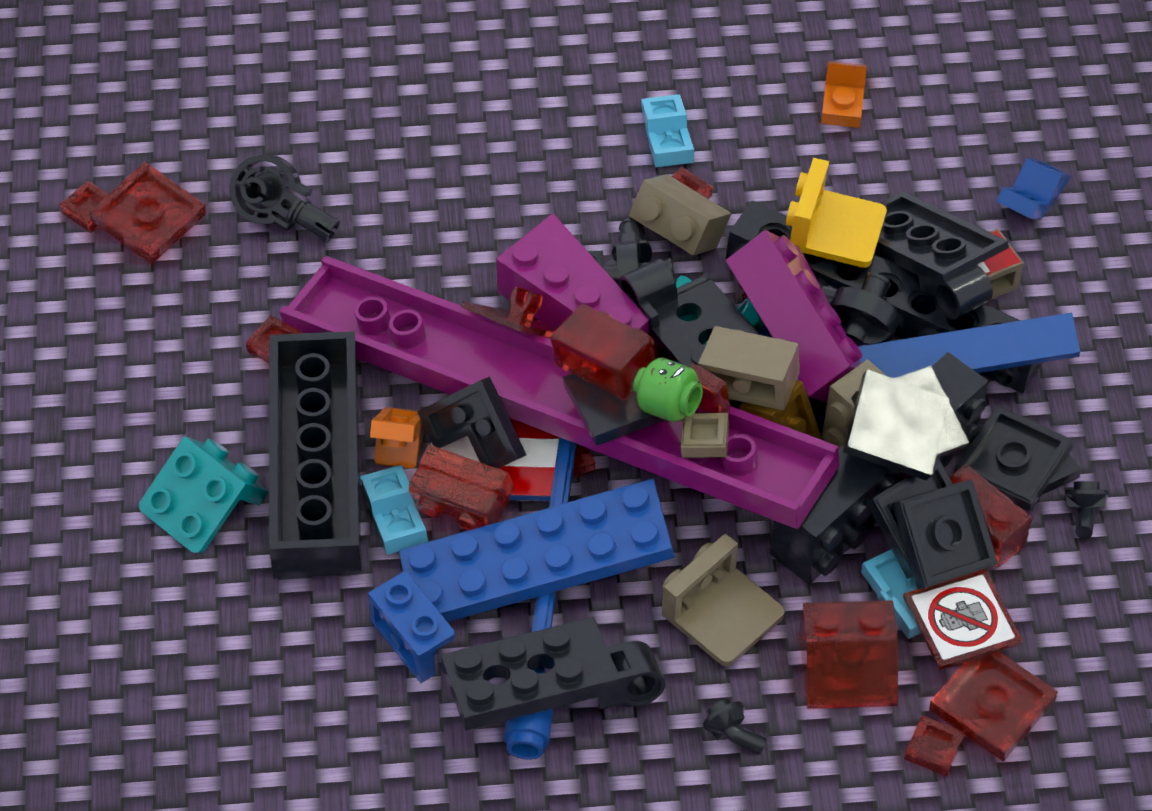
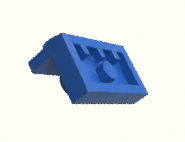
(409, 624)

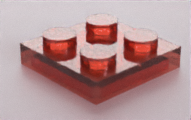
(148, 212)
(993, 702)

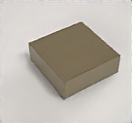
(705, 435)

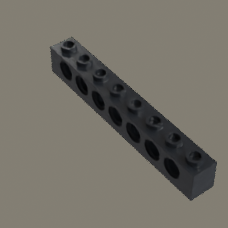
(916, 308)

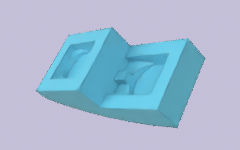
(667, 130)
(393, 509)

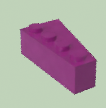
(566, 276)
(795, 309)

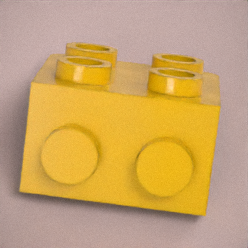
(833, 223)

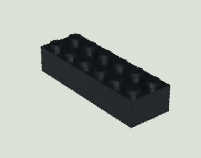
(314, 455)
(841, 512)

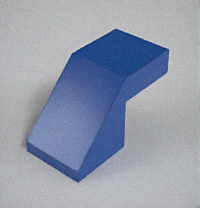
(1034, 189)

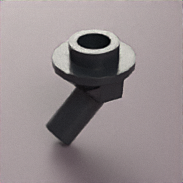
(1086, 497)
(725, 721)

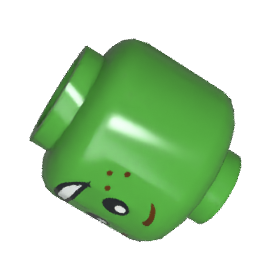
(668, 390)

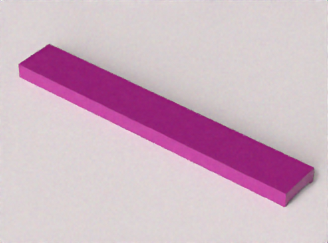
(450, 348)

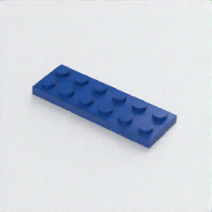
(541, 551)

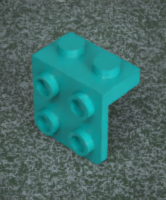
(199, 492)

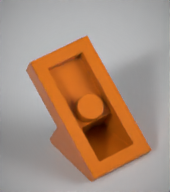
(844, 94)
(397, 437)

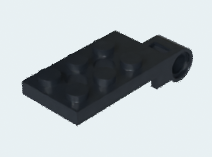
(579, 672)

